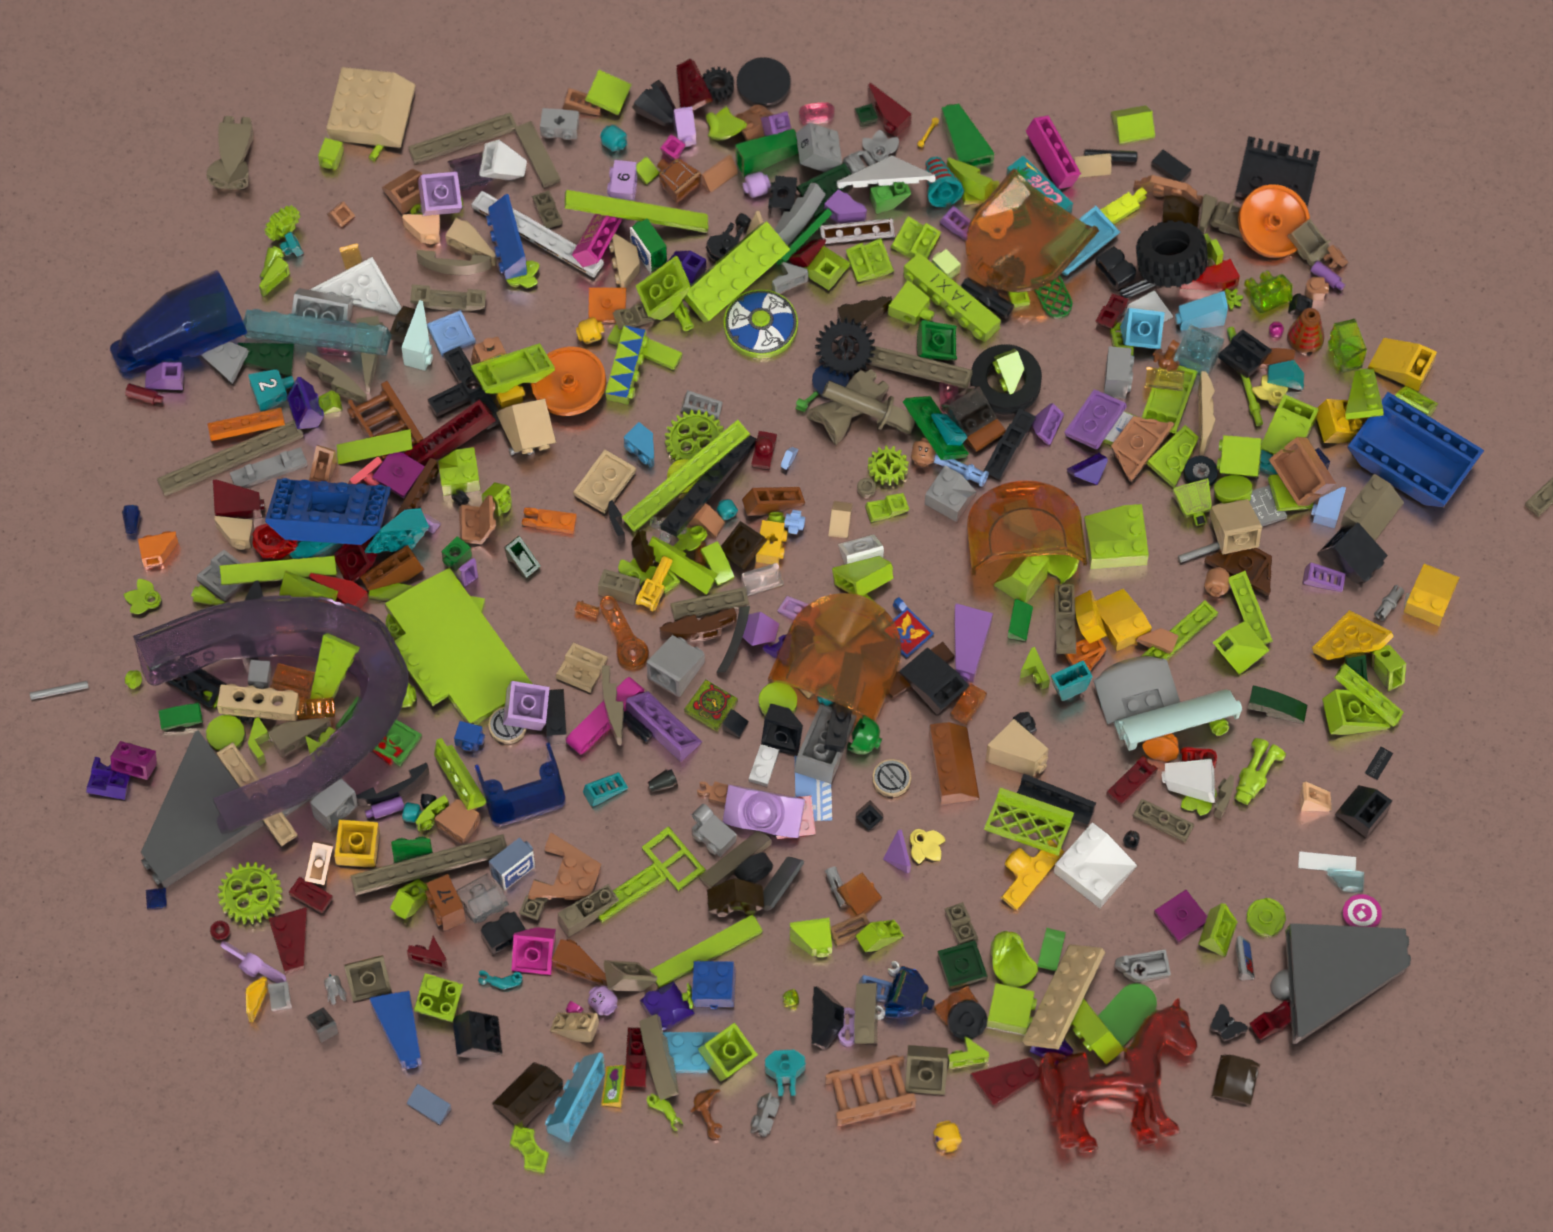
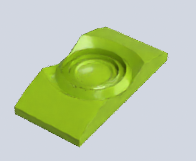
(513, 369)
(1169, 405)

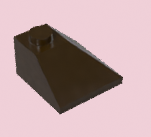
(1180, 209)

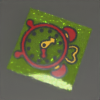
(711, 704)

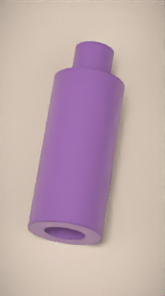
(1331, 278)
(385, 808)

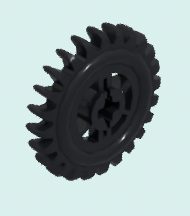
(845, 330)

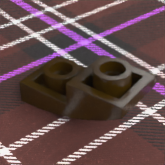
(642, 551)

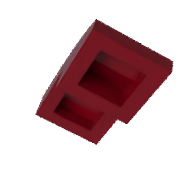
(1113, 311)

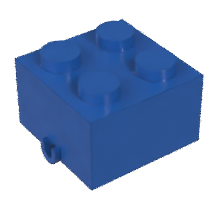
(713, 984)

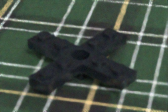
(461, 393)

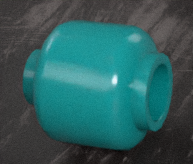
(613, 138)

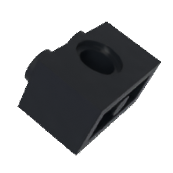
(785, 187)

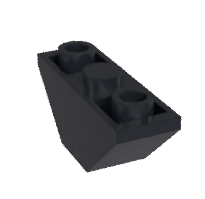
(826, 1018)

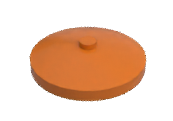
(1269, 218)
(574, 384)

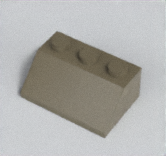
(1373, 507)

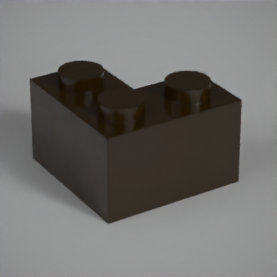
(735, 896)

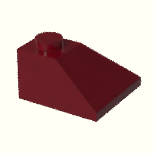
(354, 561)

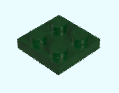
(962, 964)

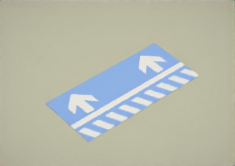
(819, 792)

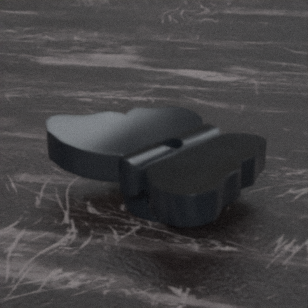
(1223, 1018)

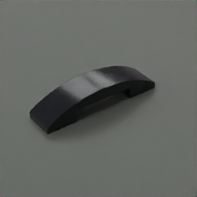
(417, 776)

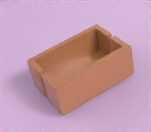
(1302, 471)

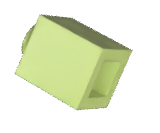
(947, 263)

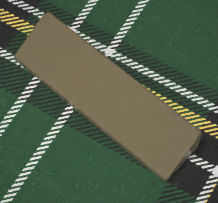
(727, 865)

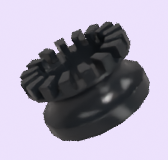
(460, 497)

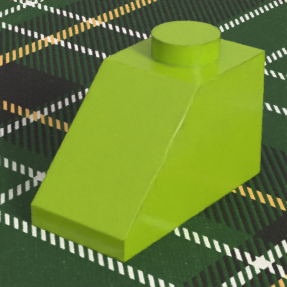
(409, 899)

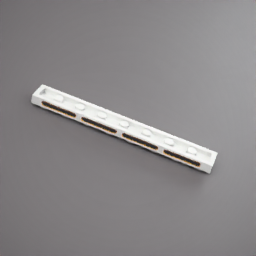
(539, 235)

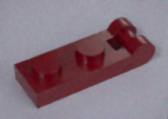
(1131, 781)

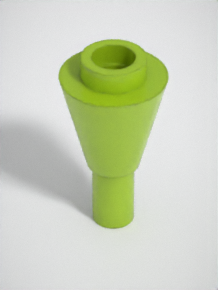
(271, 255)
(202, 595)

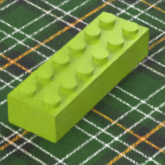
(735, 271)

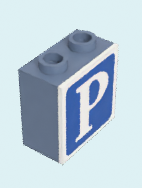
(512, 863)

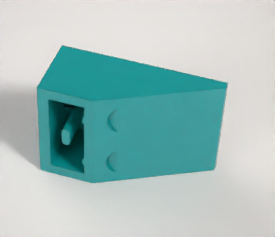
(401, 531)

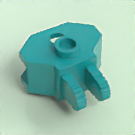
(785, 1068)

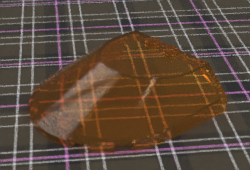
(1023, 237)
(1024, 522)
(841, 652)

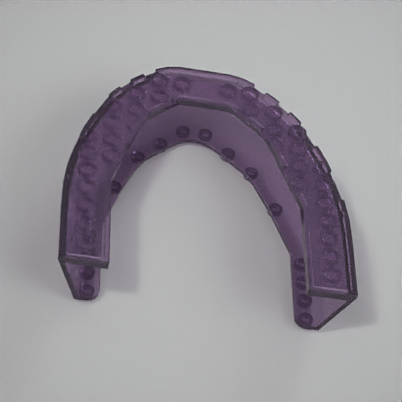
(286, 628)

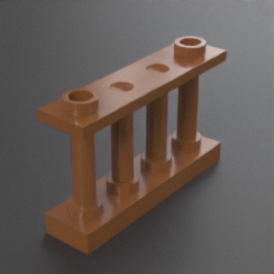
(395, 409)

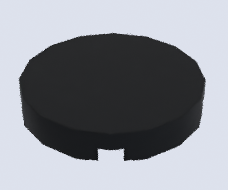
(967, 1019)

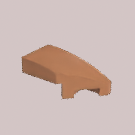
(1160, 639)

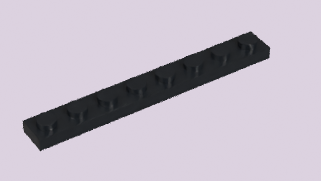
(705, 488)

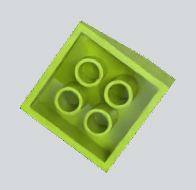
(1117, 537)

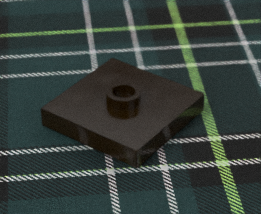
(742, 545)

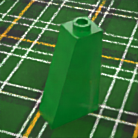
(964, 137)
(765, 151)

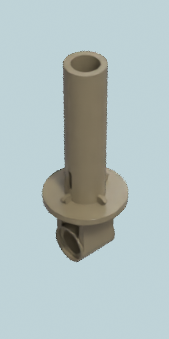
(884, 412)

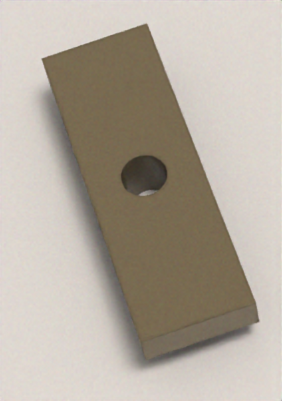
(1152, 815)

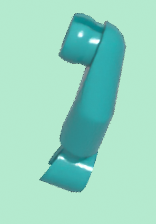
(502, 983)

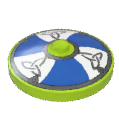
(760, 324)

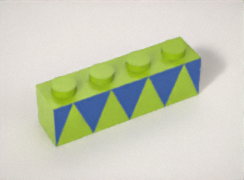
(626, 365)

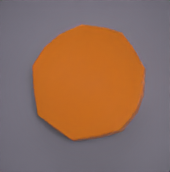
(1162, 748)

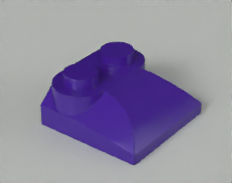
(667, 1004)

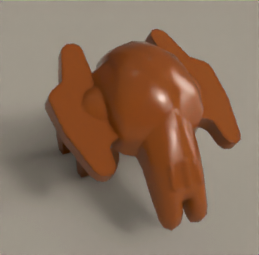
(1166, 360)
(701, 1103)

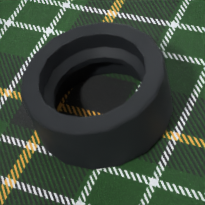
(754, 868)

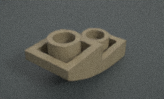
(547, 209)
(632, 317)
(1225, 792)
(533, 908)
(961, 923)

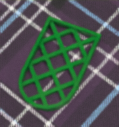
(1061, 284)

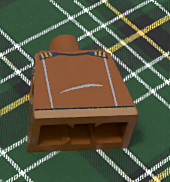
(678, 178)

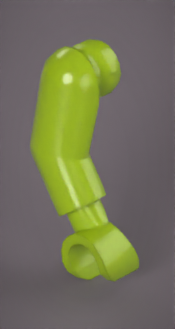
(664, 1106)

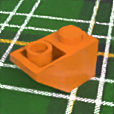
(157, 548)

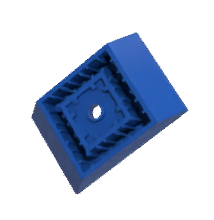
(327, 511)

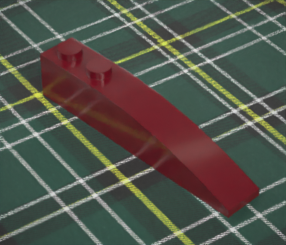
(452, 434)

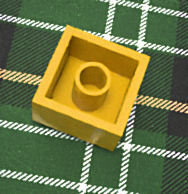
(357, 843)

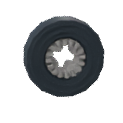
(1204, 464)

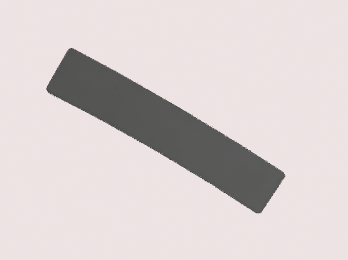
(736, 639)

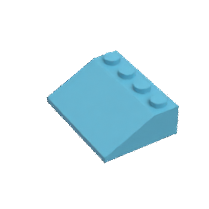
(576, 1097)

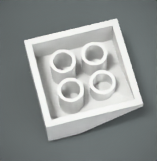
(1095, 865)

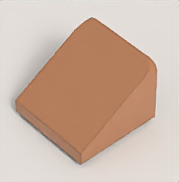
(341, 214)

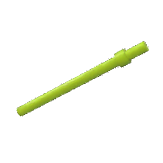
(1254, 406)

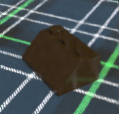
(529, 1094)

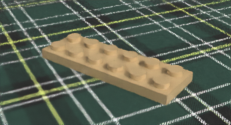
(1063, 996)

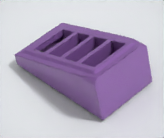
(959, 216)
(467, 573)
(1316, 582)

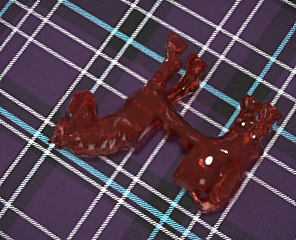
(1072, 1088)

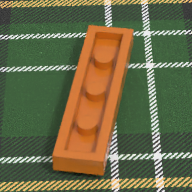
(246, 424)

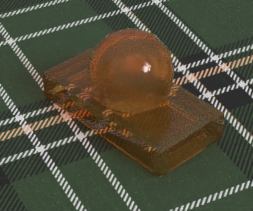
(968, 704)
(944, 1007)

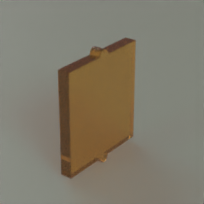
(859, 894)

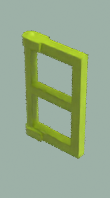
(663, 834)

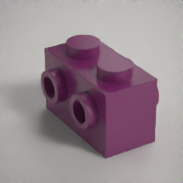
(133, 760)

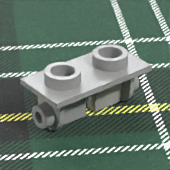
(766, 1106)

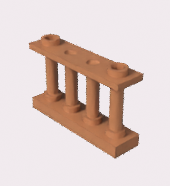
(865, 1109)

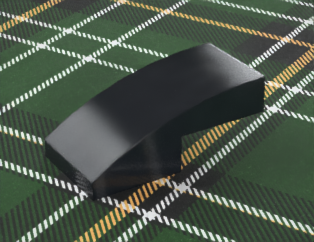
(615, 519)

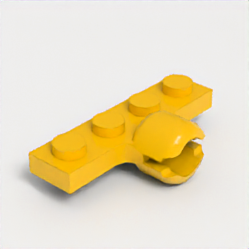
(1028, 873)

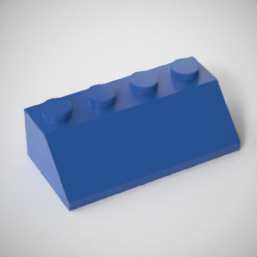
(507, 238)

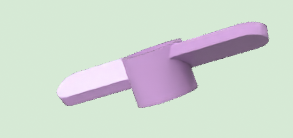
(252, 964)

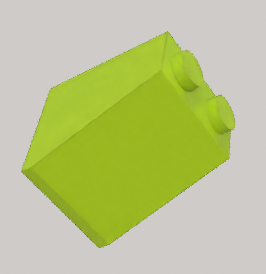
(1023, 577)

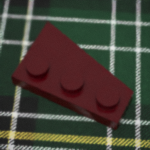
(691, 86)
(290, 936)
(1006, 1079)

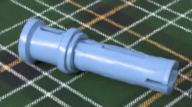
(968, 471)

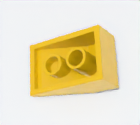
(1431, 594)
(1122, 619)

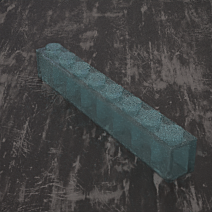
(317, 332)

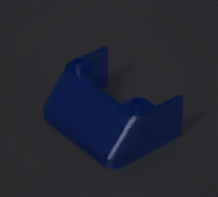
(524, 800)

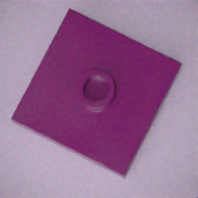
(398, 473)
(1181, 915)

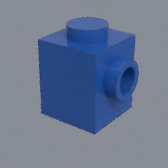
(469, 736)

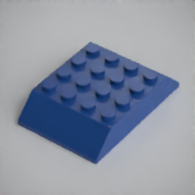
(1414, 452)

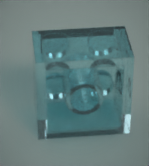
(1199, 350)

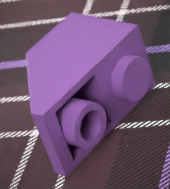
(845, 209)
(165, 376)

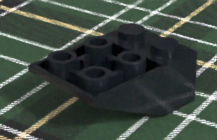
(934, 680)

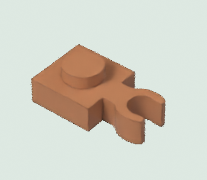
(716, 793)

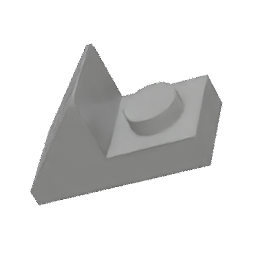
(792, 277)

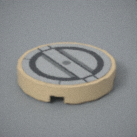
(504, 733)
(891, 778)

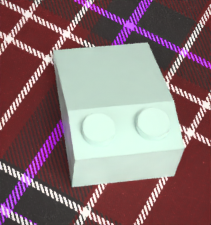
(416, 345)

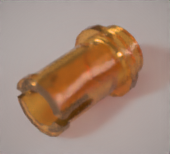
(698, 556)
(586, 609)

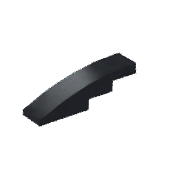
(1010, 444)

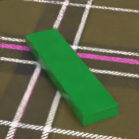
(805, 234)

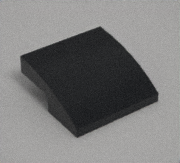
(1244, 353)

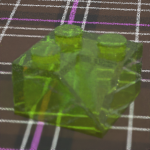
(1347, 345)

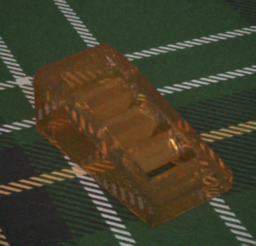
(325, 705)

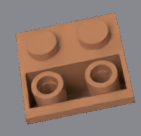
(404, 191)

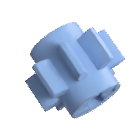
(794, 521)

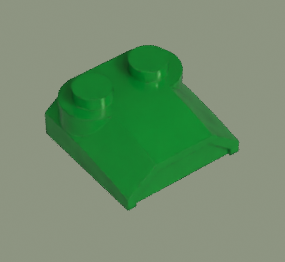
(936, 340)

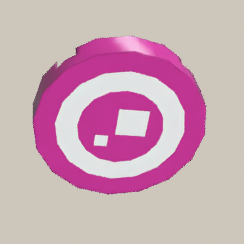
(1361, 911)

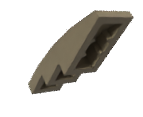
(338, 379)
(613, 708)
(658, 1057)

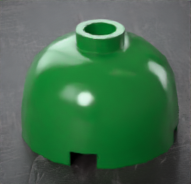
(865, 736)

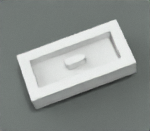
(763, 765)

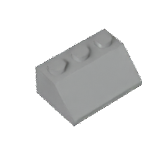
(322, 305)

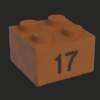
(445, 902)

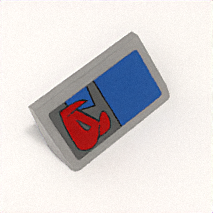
(1244, 959)

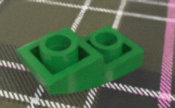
(180, 716)

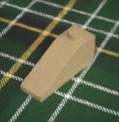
(468, 240)

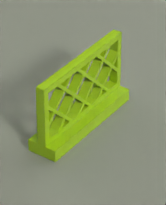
(1033, 810)

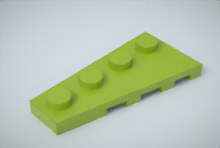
(1364, 396)
(333, 662)

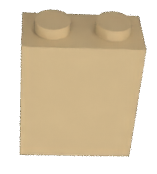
(527, 426)
(1236, 526)
(1017, 750)

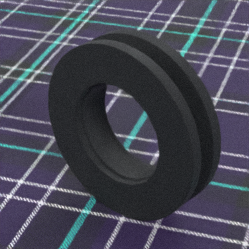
(1007, 403)

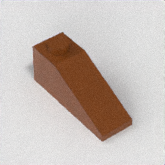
(772, 499)
(393, 570)
(576, 961)

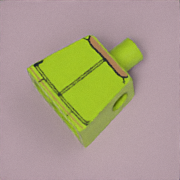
(1389, 667)

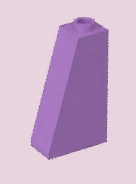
(970, 636)

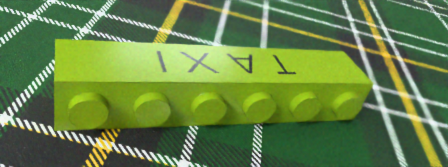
(951, 297)

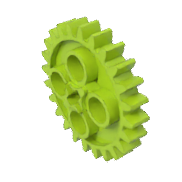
(692, 423)
(255, 908)

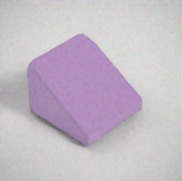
(433, 523)

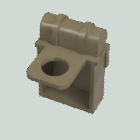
(1226, 218)
(1309, 242)

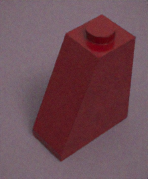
(236, 501)

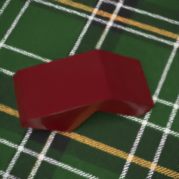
(1273, 1021)

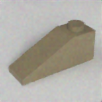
(292, 735)
(866, 1014)

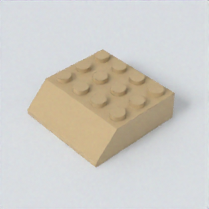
(370, 107)

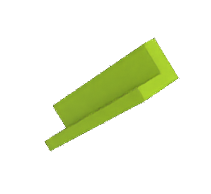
(458, 775)

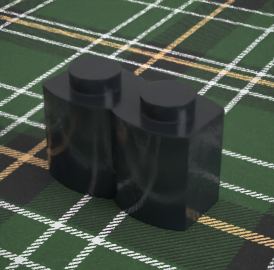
(1115, 267)
(500, 933)

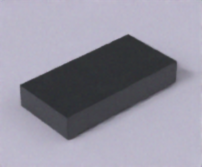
(1171, 166)

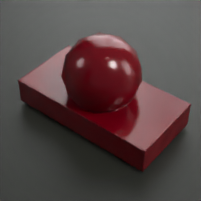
(764, 450)

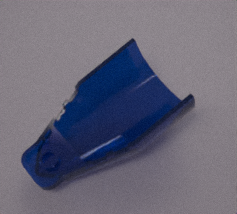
(181, 324)

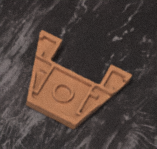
(575, 876)

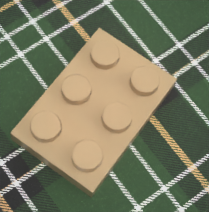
(604, 481)

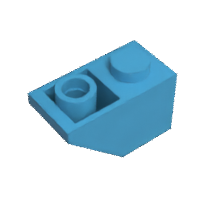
(640, 442)

